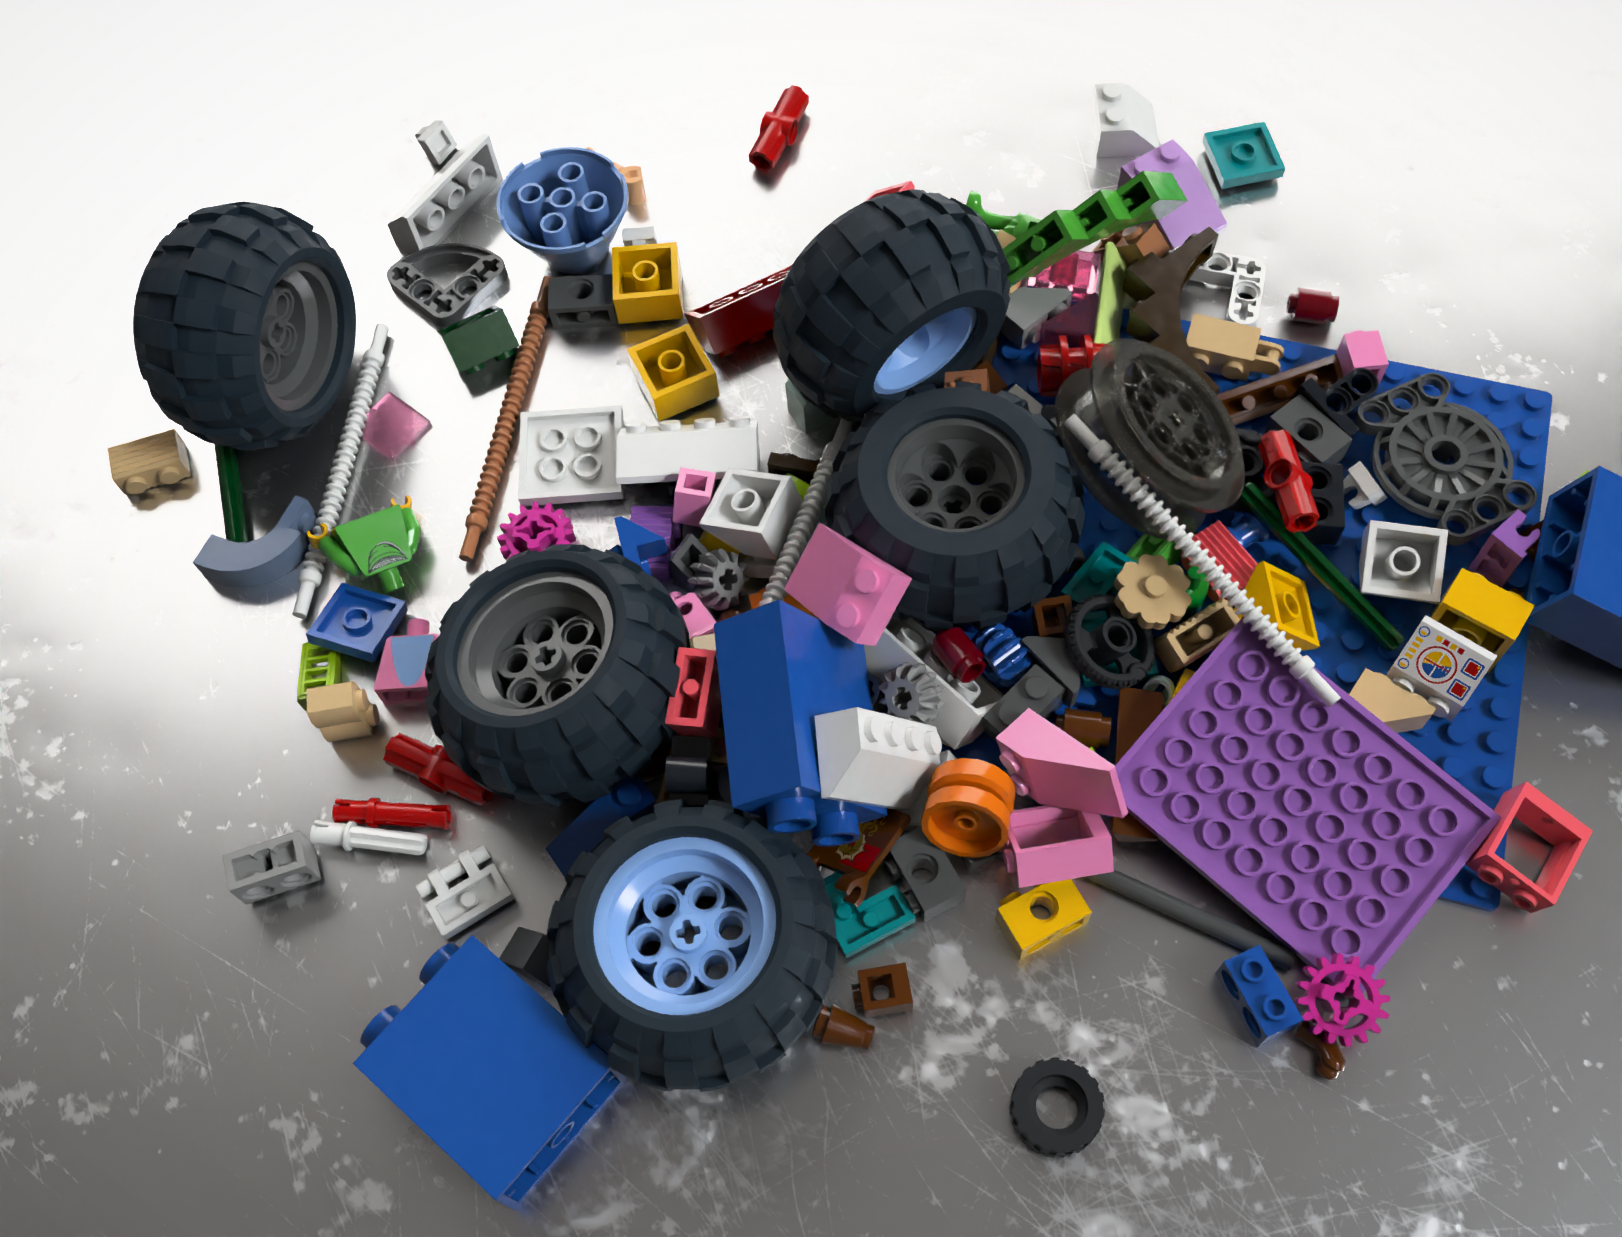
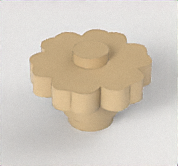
(1152, 592)

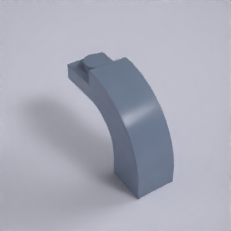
(262, 559)

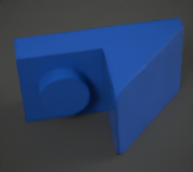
(639, 543)

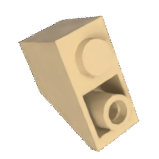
(1391, 703)

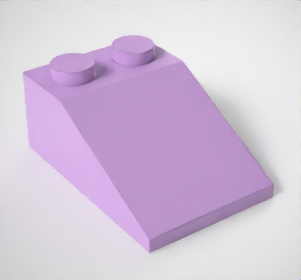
(1192, 216)

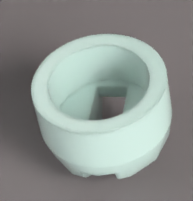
(1153, 683)

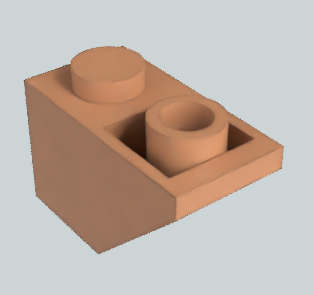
(1136, 242)

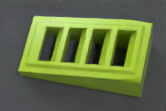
(306, 670)

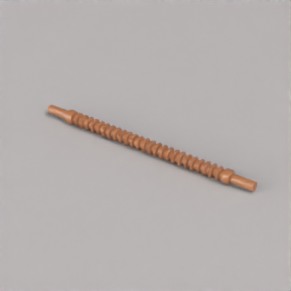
(532, 335)

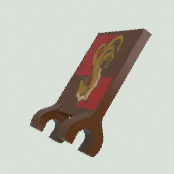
(861, 858)

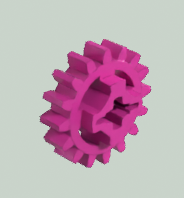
(535, 530)
(1335, 1015)

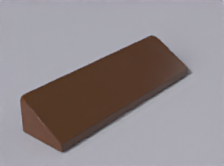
(1276, 390)
(1135, 714)

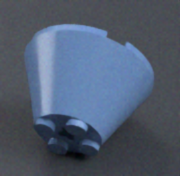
(564, 207)

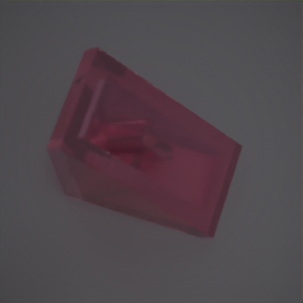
(1072, 322)

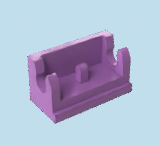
(1503, 551)

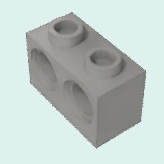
(271, 867)

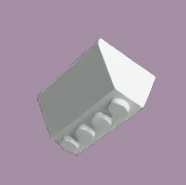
(447, 196)
(708, 446)
(965, 703)
(875, 757)

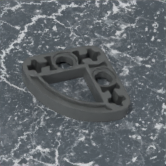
(451, 297)

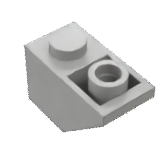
(1031, 309)

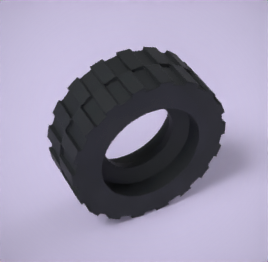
(1086, 1093)

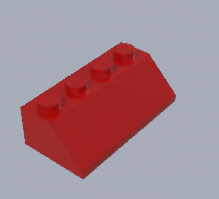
(738, 315)

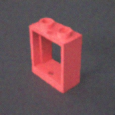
(1552, 824)

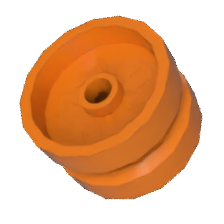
(968, 808)

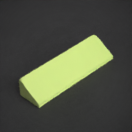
(1110, 296)

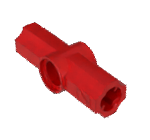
(778, 128)
(1288, 481)
(433, 768)

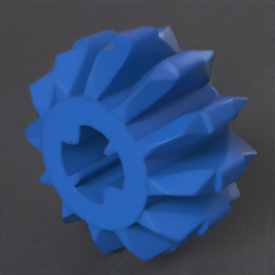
(1003, 655)

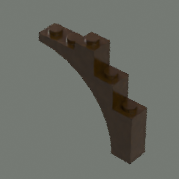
(1157, 290)

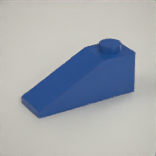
(627, 799)

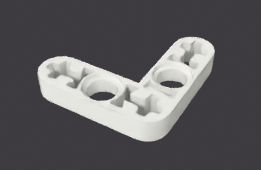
(1238, 281)

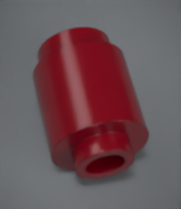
(1312, 305)
(958, 654)

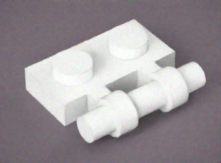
(470, 899)

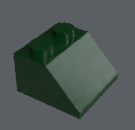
(478, 339)

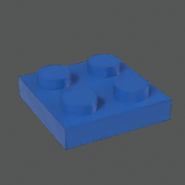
(357, 622)

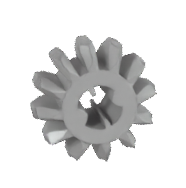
(719, 579)
(911, 693)

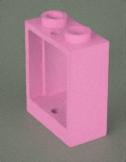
(1061, 860)

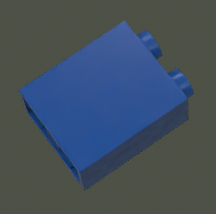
(1580, 566)
(773, 680)
(487, 1070)

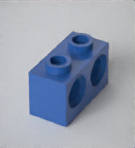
(1258, 996)

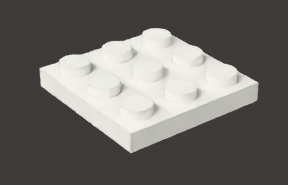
(569, 455)

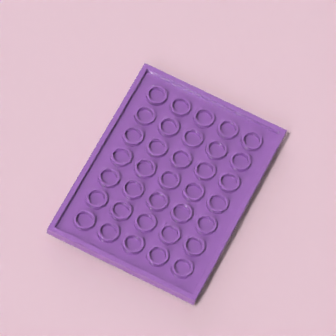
(1300, 806)

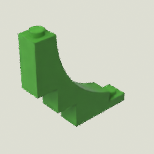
(1063, 232)

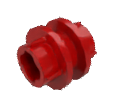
(1058, 362)

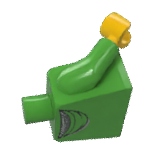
(373, 544)

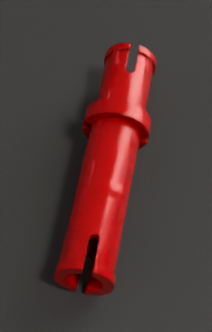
(376, 813)

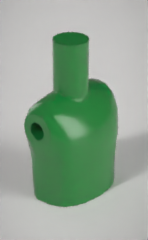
(1197, 590)

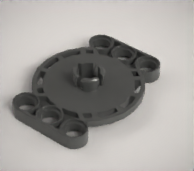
(1436, 432)

